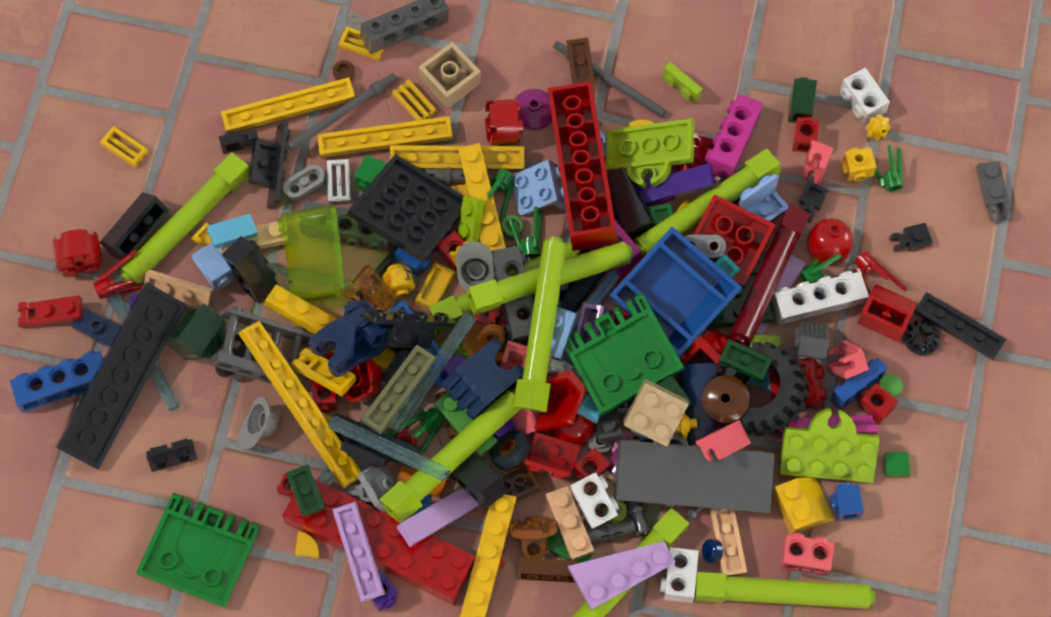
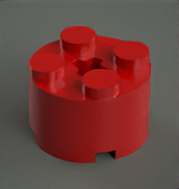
(503, 122)
(77, 252)

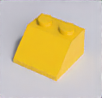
(802, 504)

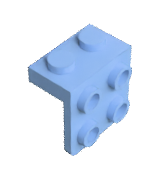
(538, 187)
(764, 199)
(213, 266)
(565, 324)

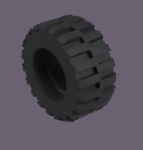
(788, 400)

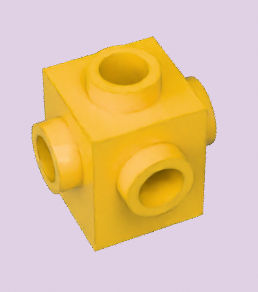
(858, 164)

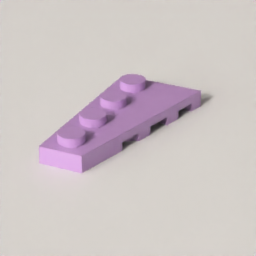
(616, 573)

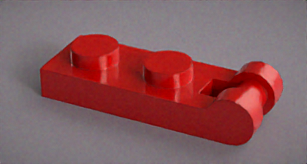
(50, 311)

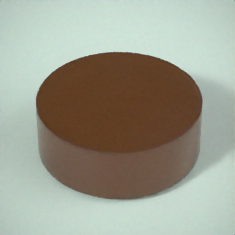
(343, 69)

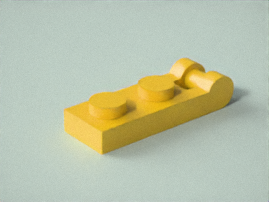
(319, 372)

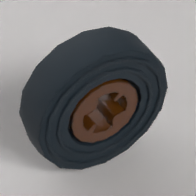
(510, 450)

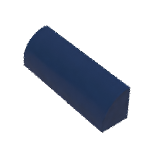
(693, 382)

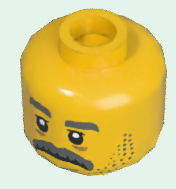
(399, 280)

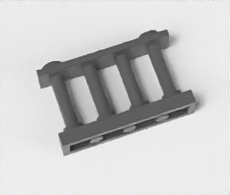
(247, 365)

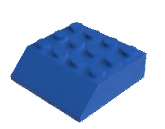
(680, 287)

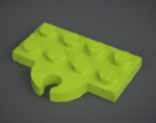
(650, 149)
(829, 450)

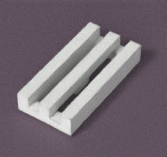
(339, 198)

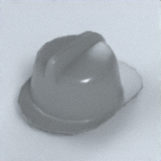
(474, 264)
(259, 423)

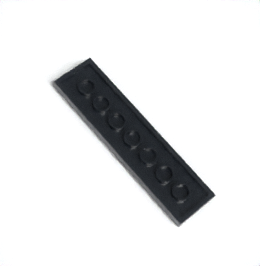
(121, 376)

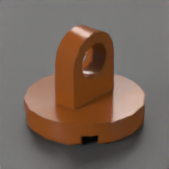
(481, 335)
(534, 530)

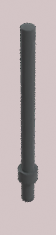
(617, 84)
(375, 89)

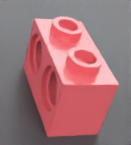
(807, 561)

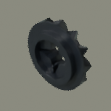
(916, 345)

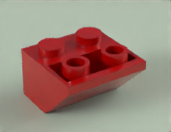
(887, 313)

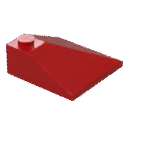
(742, 231)

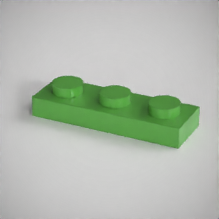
(459, 420)

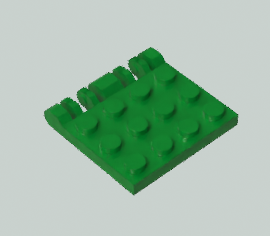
(623, 355)
(196, 553)

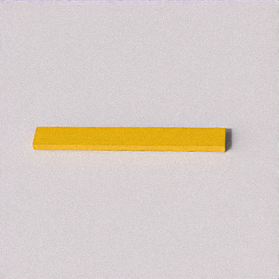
(300, 403)

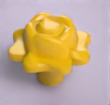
(878, 127)
(685, 425)

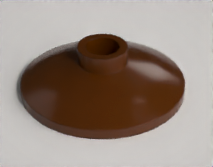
(728, 411)

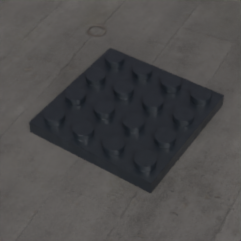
(408, 208)

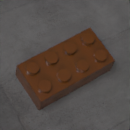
(519, 482)
(545, 569)

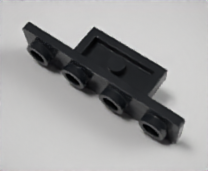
(267, 164)
(409, 329)
(375, 458)

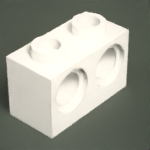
(869, 93)
(588, 503)
(684, 575)

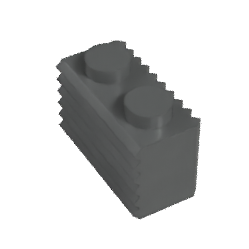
(811, 340)

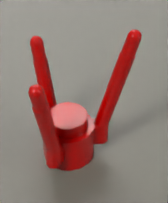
(868, 264)
(107, 287)

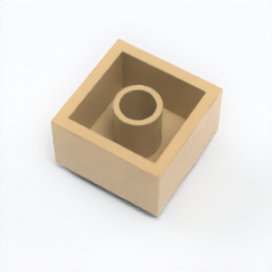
(449, 75)
(655, 412)

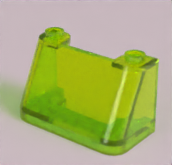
(313, 253)

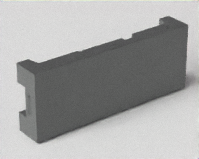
(686, 478)

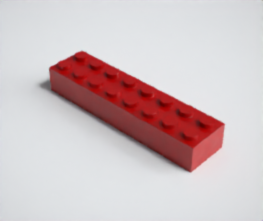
(582, 166)
(426, 565)

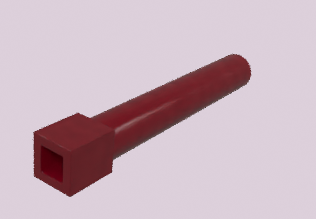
(769, 275)

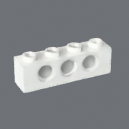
(787, 311)

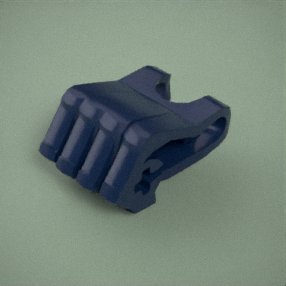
(351, 337)
(480, 380)

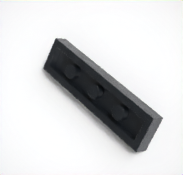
(959, 326)

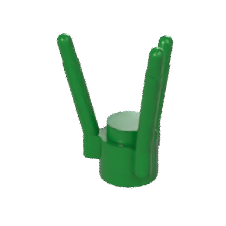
(893, 178)
(501, 182)
(531, 244)
(813, 272)
(430, 422)

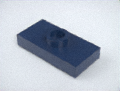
(96, 327)

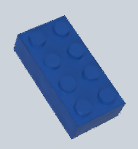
(855, 385)

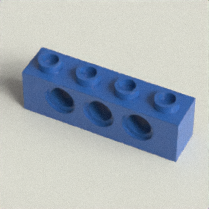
(50, 391)

